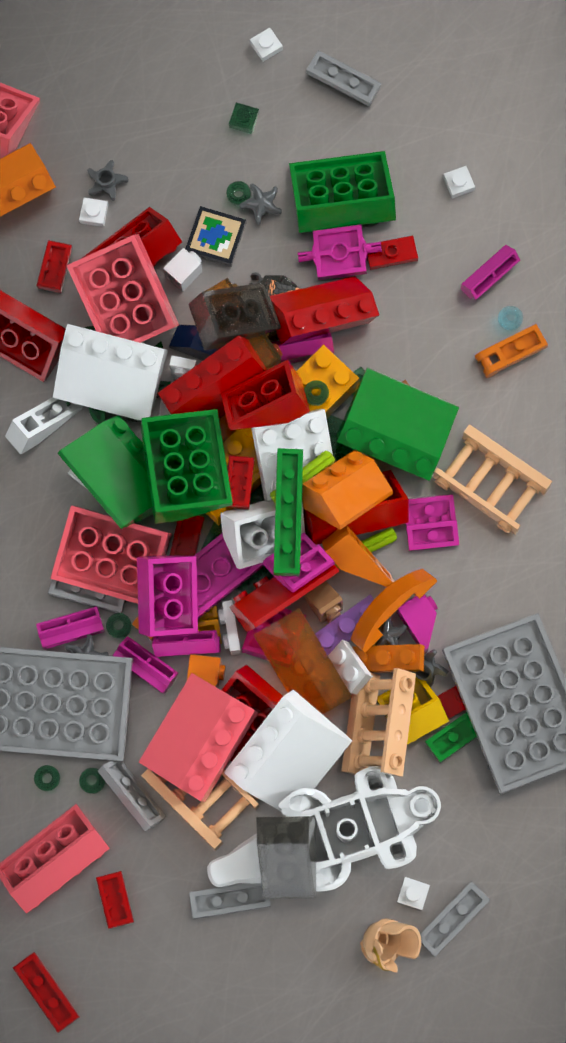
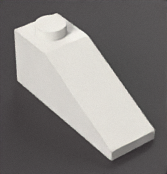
(39, 423)

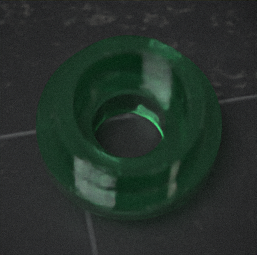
(238, 186)
(320, 399)
(124, 631)
(39, 774)
(91, 789)

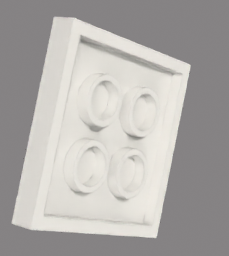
(304, 433)

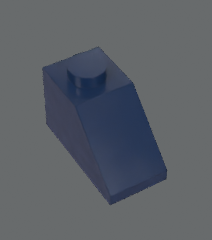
(187, 341)

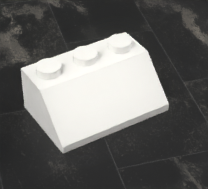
(251, 532)

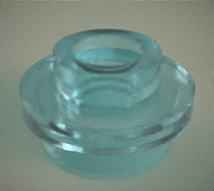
(507, 324)

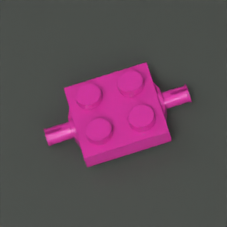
(339, 252)

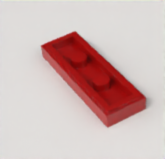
(46, 992)

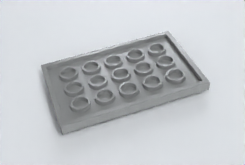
(514, 700)
(64, 703)

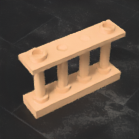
(494, 455)
(361, 724)
(195, 814)

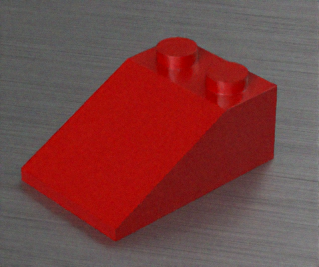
(266, 399)

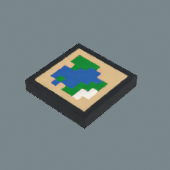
(216, 236)

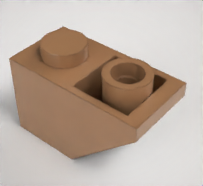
(325, 602)

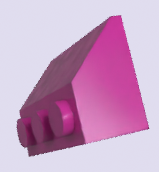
(167, 595)

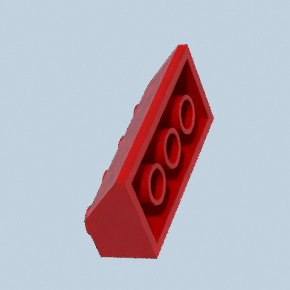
(155, 232)
(323, 309)
(29, 338)
(203, 384)
(386, 514)
(271, 598)

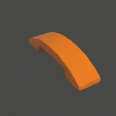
(386, 603)

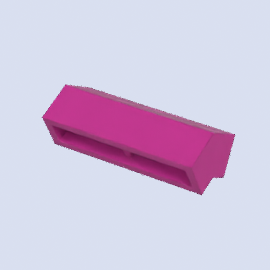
(488, 269)
(304, 349)
(70, 628)
(187, 644)
(147, 665)

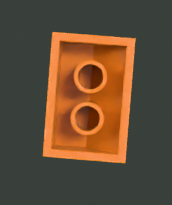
(22, 178)
(345, 490)

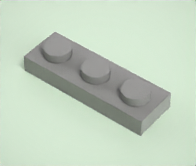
(343, 78)
(86, 596)
(131, 794)
(227, 900)
(453, 919)

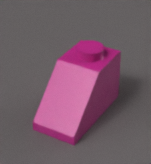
(420, 618)

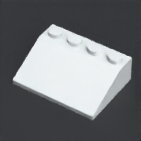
(108, 372)
(288, 751)

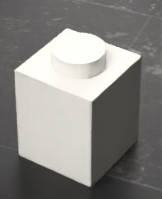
(183, 269)

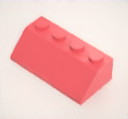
(51, 858)

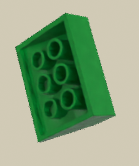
(342, 191)
(397, 424)
(185, 465)
(113, 470)

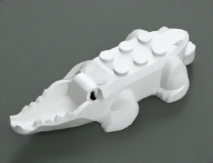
(346, 830)

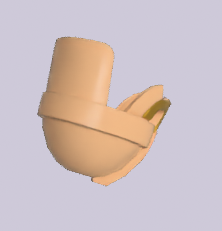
(388, 940)

